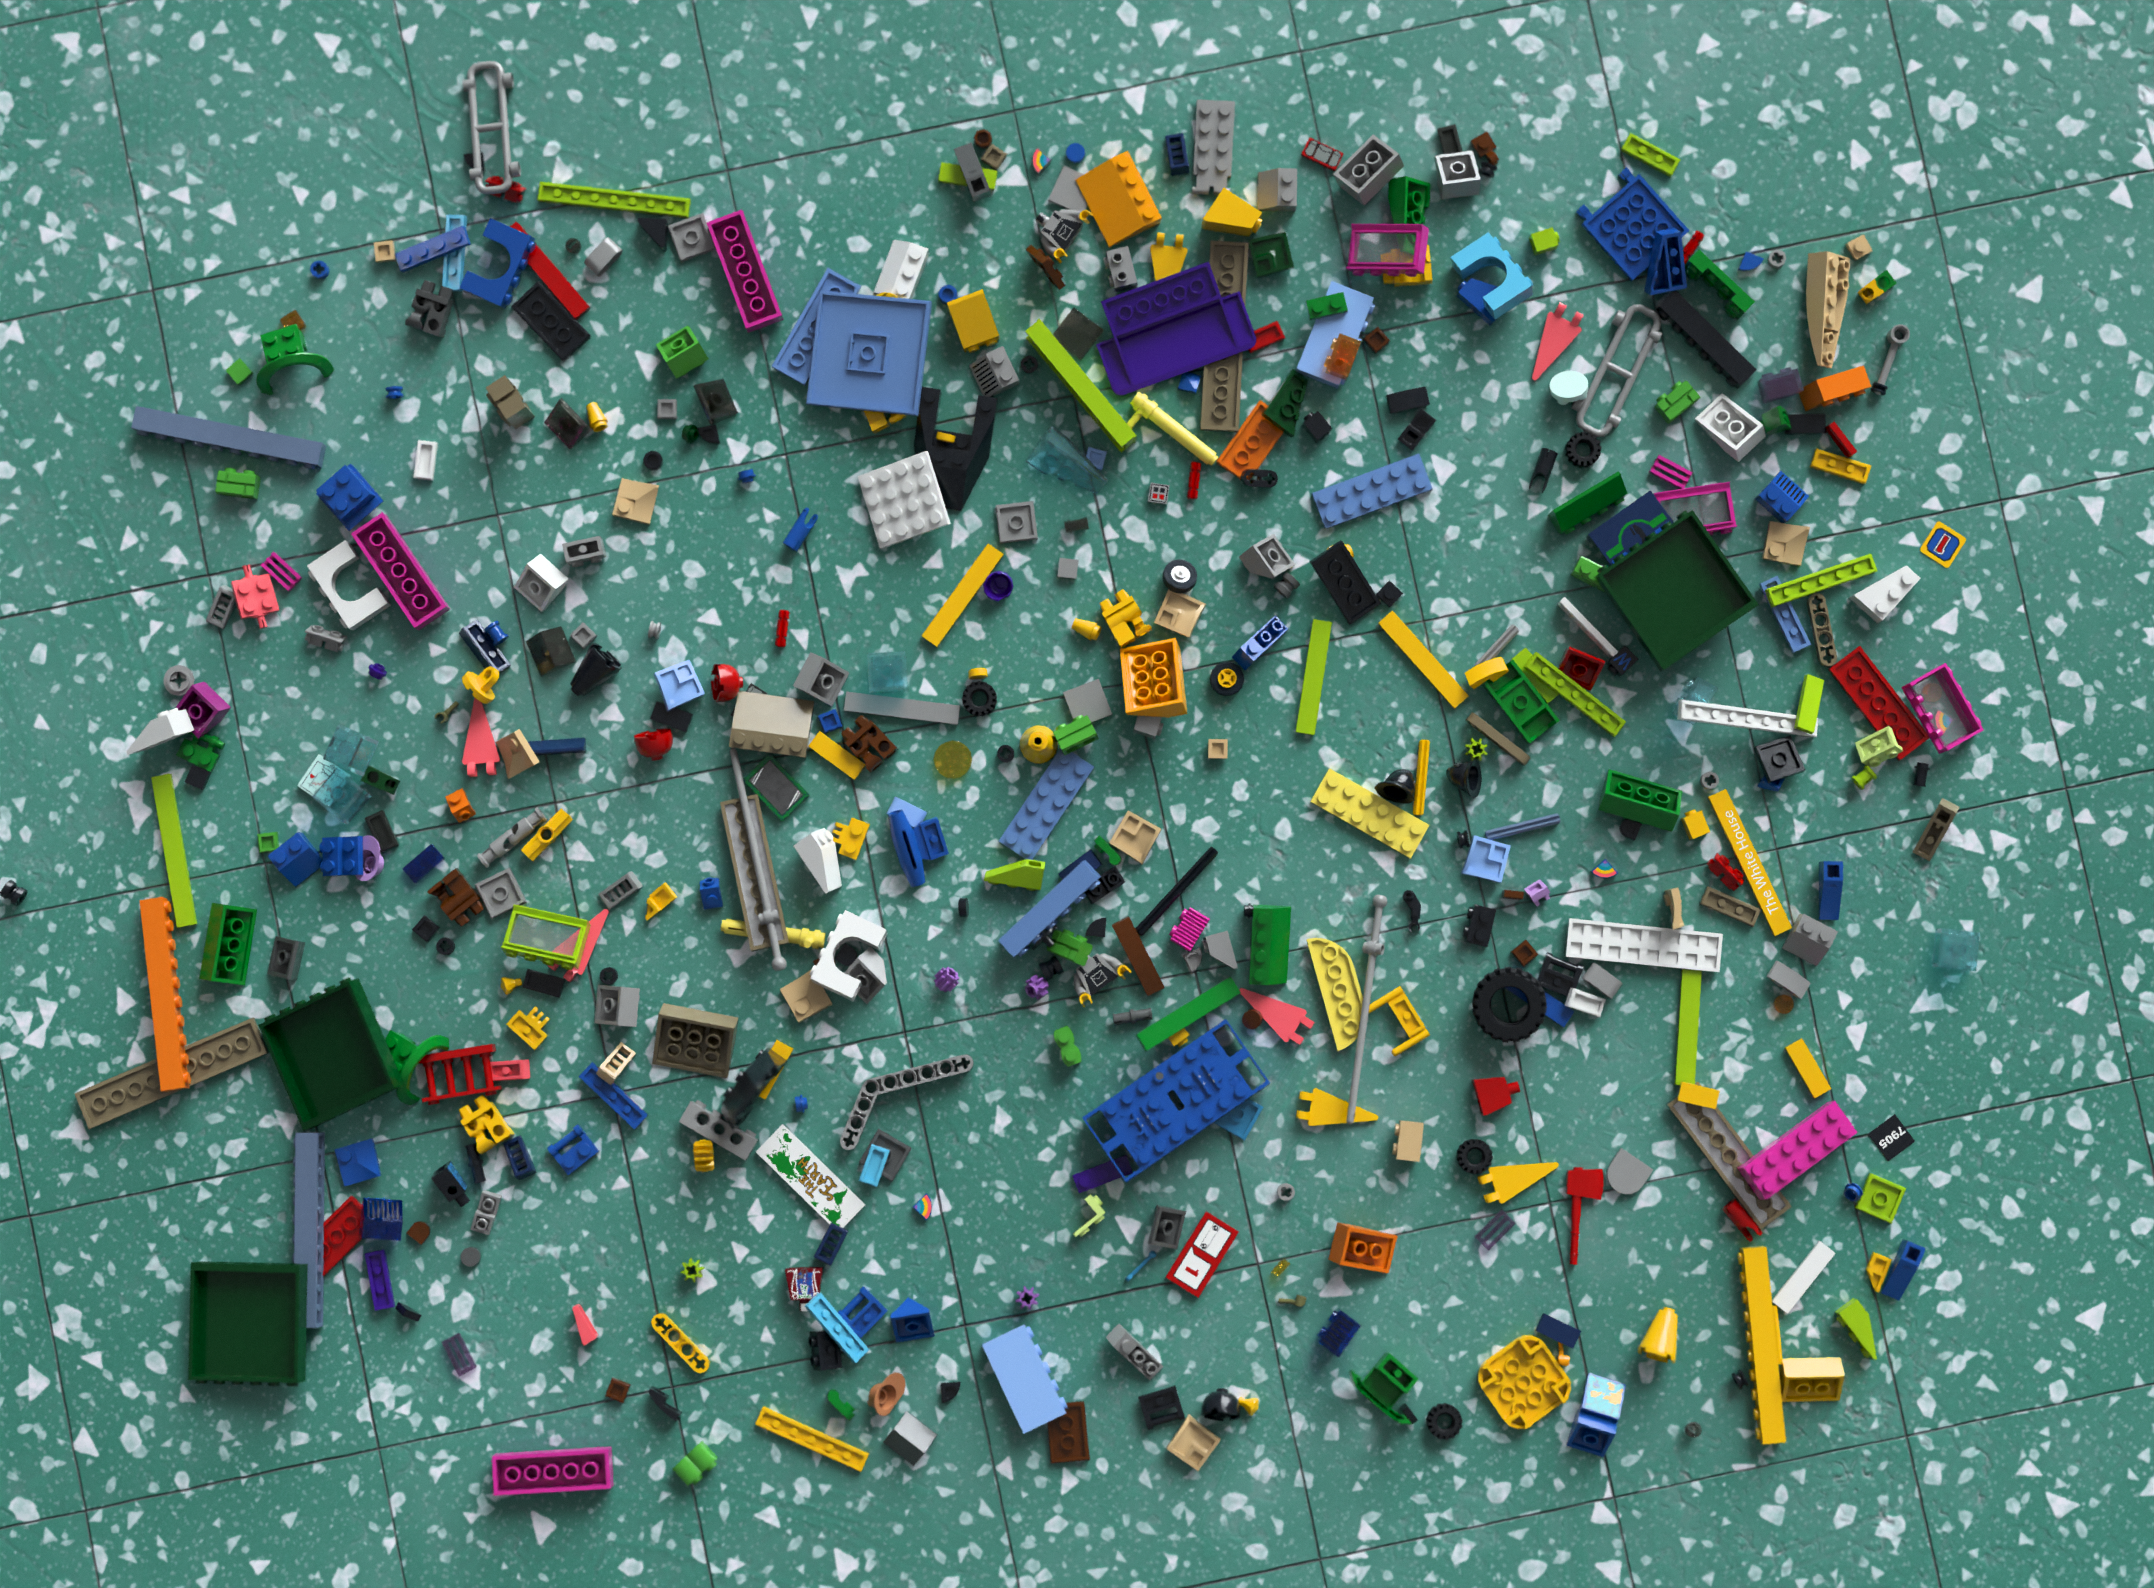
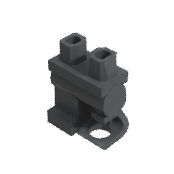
(435, 305)

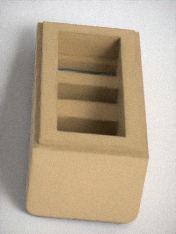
(609, 1073)

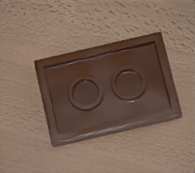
(1069, 1435)

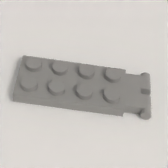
(1213, 145)

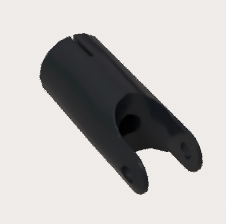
(1544, 466)

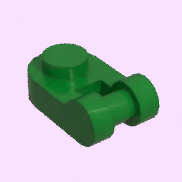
(1102, 846)
(846, 1409)

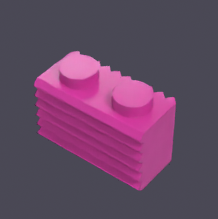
(1189, 929)

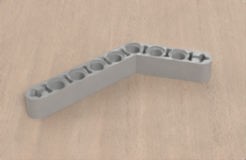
(899, 1084)

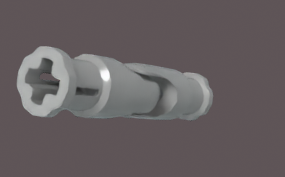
(514, 835)

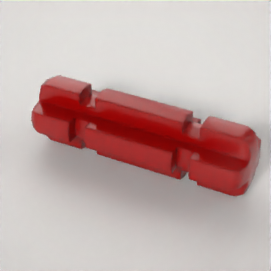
(1692, 245)
(1194, 480)
(782, 627)

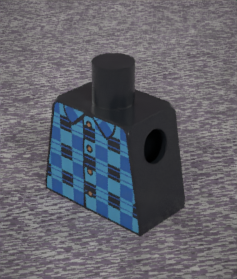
(449, 1176)

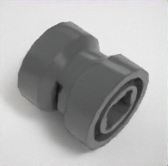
(1286, 585)

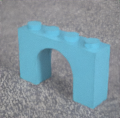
(1488, 252)

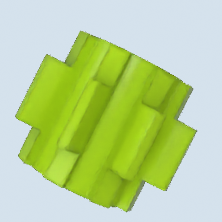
(1470, 751)
(698, 1269)

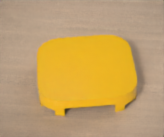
(1524, 1381)

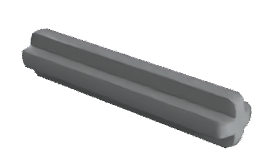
(1498, 646)

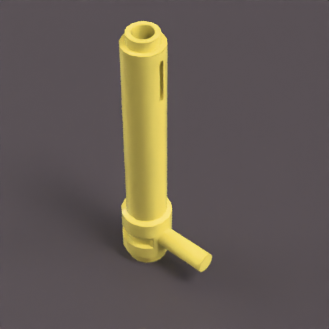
(1151, 411)
(803, 936)

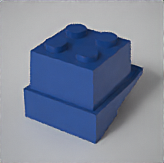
(349, 496)

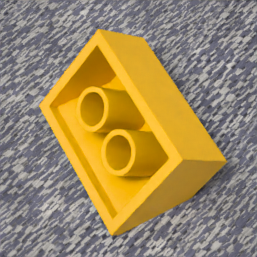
(1811, 1379)

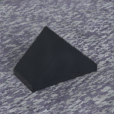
(656, 229)

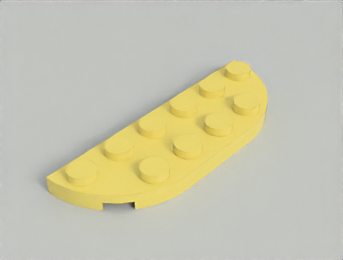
(1338, 989)

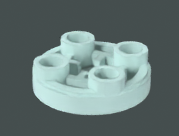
(1569, 387)

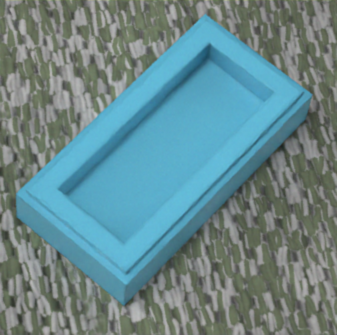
(874, 1165)

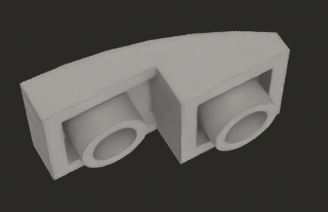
(1788, 979)
(486, 1212)

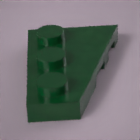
(1286, 403)

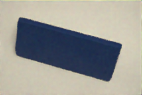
(483, 647)
(558, 746)

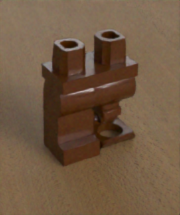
(864, 739)
(462, 899)

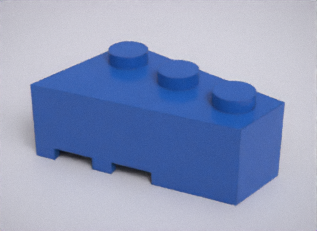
(1666, 263)

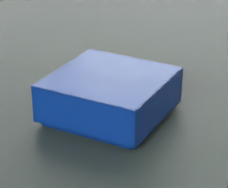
(830, 721)

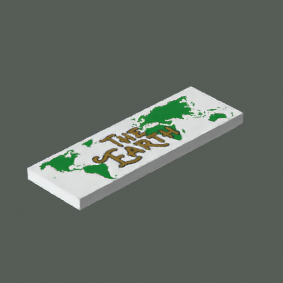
(810, 1177)

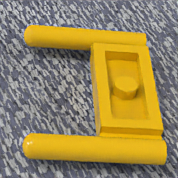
(1406, 1016)

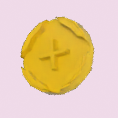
(481, 684)

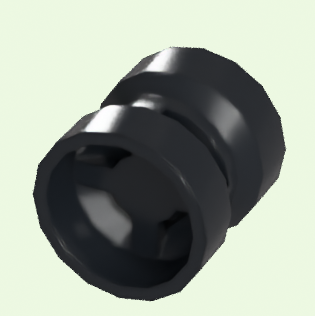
(13, 893)
(1051, 968)

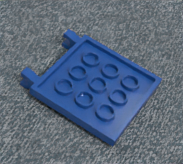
(1629, 222)

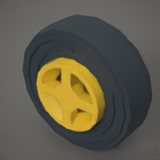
(1227, 678)

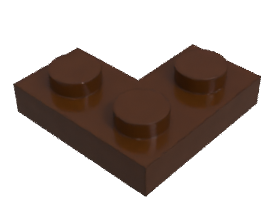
(1046, 265)

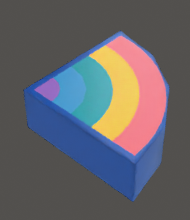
(1604, 870)
(924, 1206)

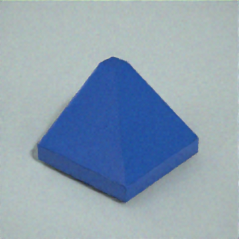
(1189, 382)
(1774, 786)

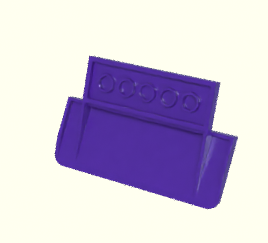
(1172, 329)

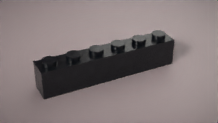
(1705, 339)

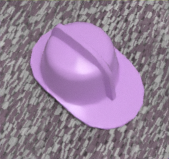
(372, 860)

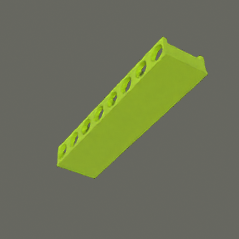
(1080, 386)

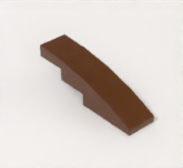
(1138, 955)

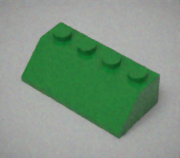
(1588, 503)
(1640, 800)
(228, 944)
(1269, 944)

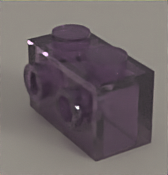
(1780, 385)

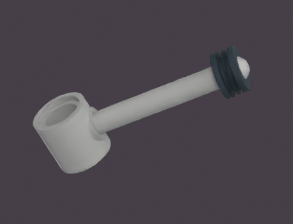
(1879, 388)

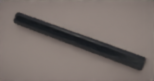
(1176, 891)

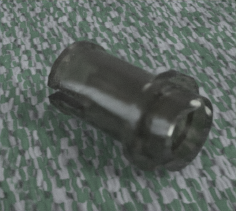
(1076, 525)

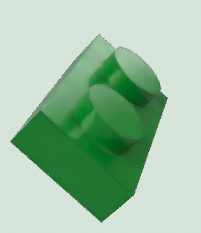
(1326, 306)

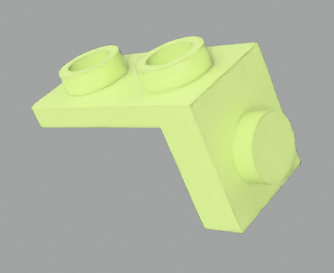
(1095, 1203)

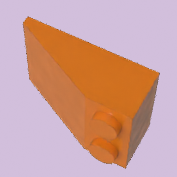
(1362, 1248)

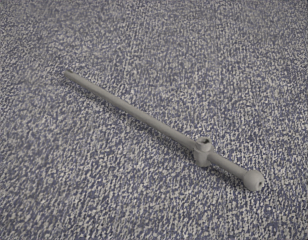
(768, 916)
(1373, 949)

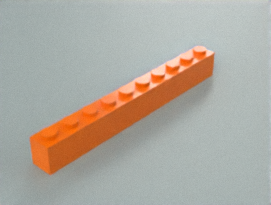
(164, 994)

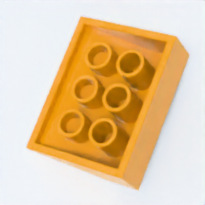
(1118, 199)
(1153, 679)

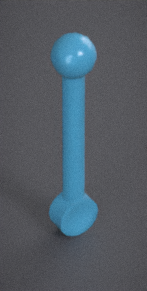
(1152, 1254)

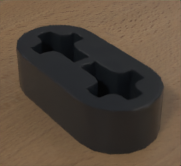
(1259, 482)

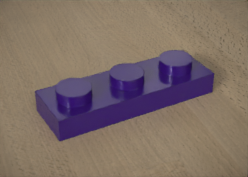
(1102, 1174)
(379, 1279)

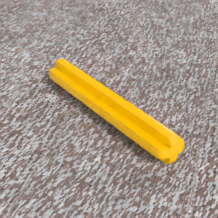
(1421, 777)

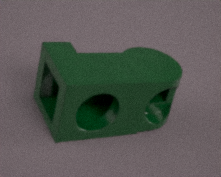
(380, 780)

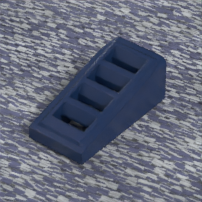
(1178, 166)
(528, 1161)
(829, 1261)

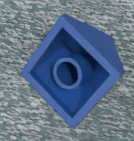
(911, 1321)

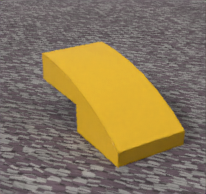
(1490, 669)

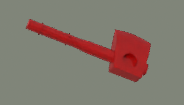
(1581, 1184)

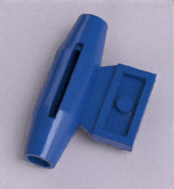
(915, 844)

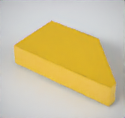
(1877, 1270)

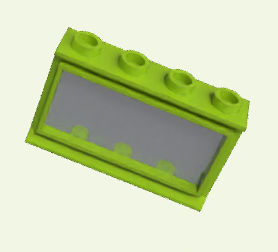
(546, 937)

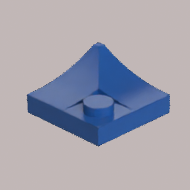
(358, 1162)

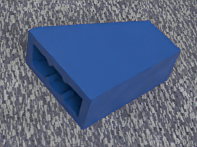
(1472, 295)

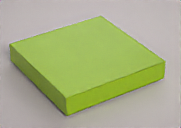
(1880, 1198)

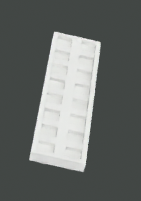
(1643, 945)

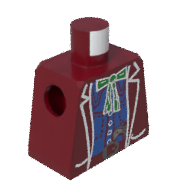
(804, 1283)

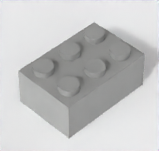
(1368, 170)

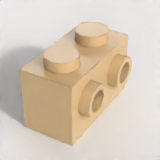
(1408, 1140)

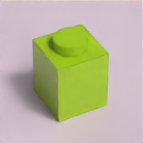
(1544, 241)

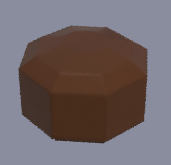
(983, 139)

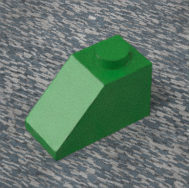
(1775, 420)

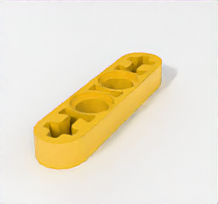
(683, 1340)

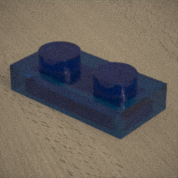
(423, 863)

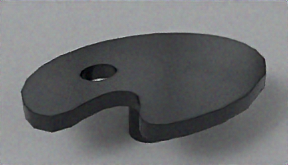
(1045, 938)

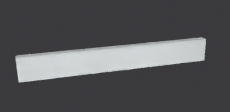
(1740, 717)

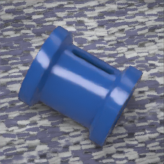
(496, 633)

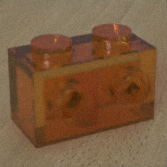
(1343, 356)

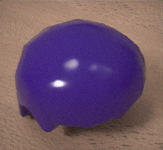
(998, 585)

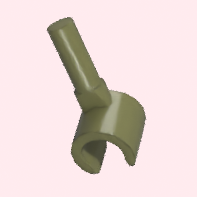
(447, 712)
(1299, 1301)

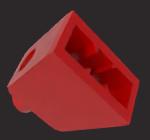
(1494, 1093)

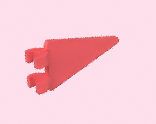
(1555, 338)
(480, 744)
(596, 926)
(1279, 1015)

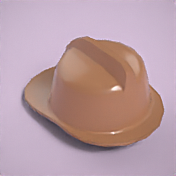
(886, 1394)

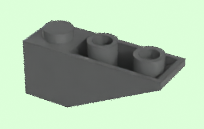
(972, 172)

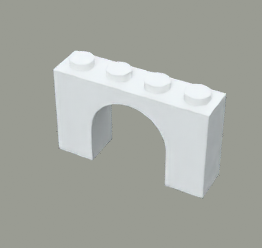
(326, 570)
(849, 928)

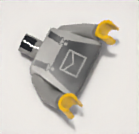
(1061, 230)
(1096, 974)

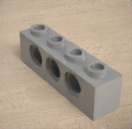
(690, 1119)

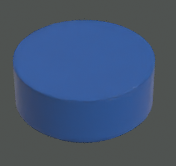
(1075, 153)
(947, 293)

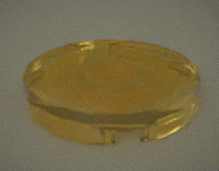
(952, 759)

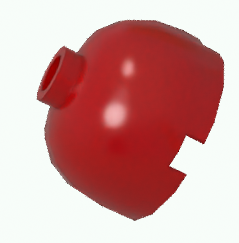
(725, 683)
(654, 743)

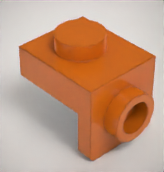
(460, 805)

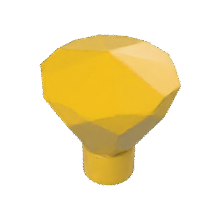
(509, 984)
(1250, 1405)

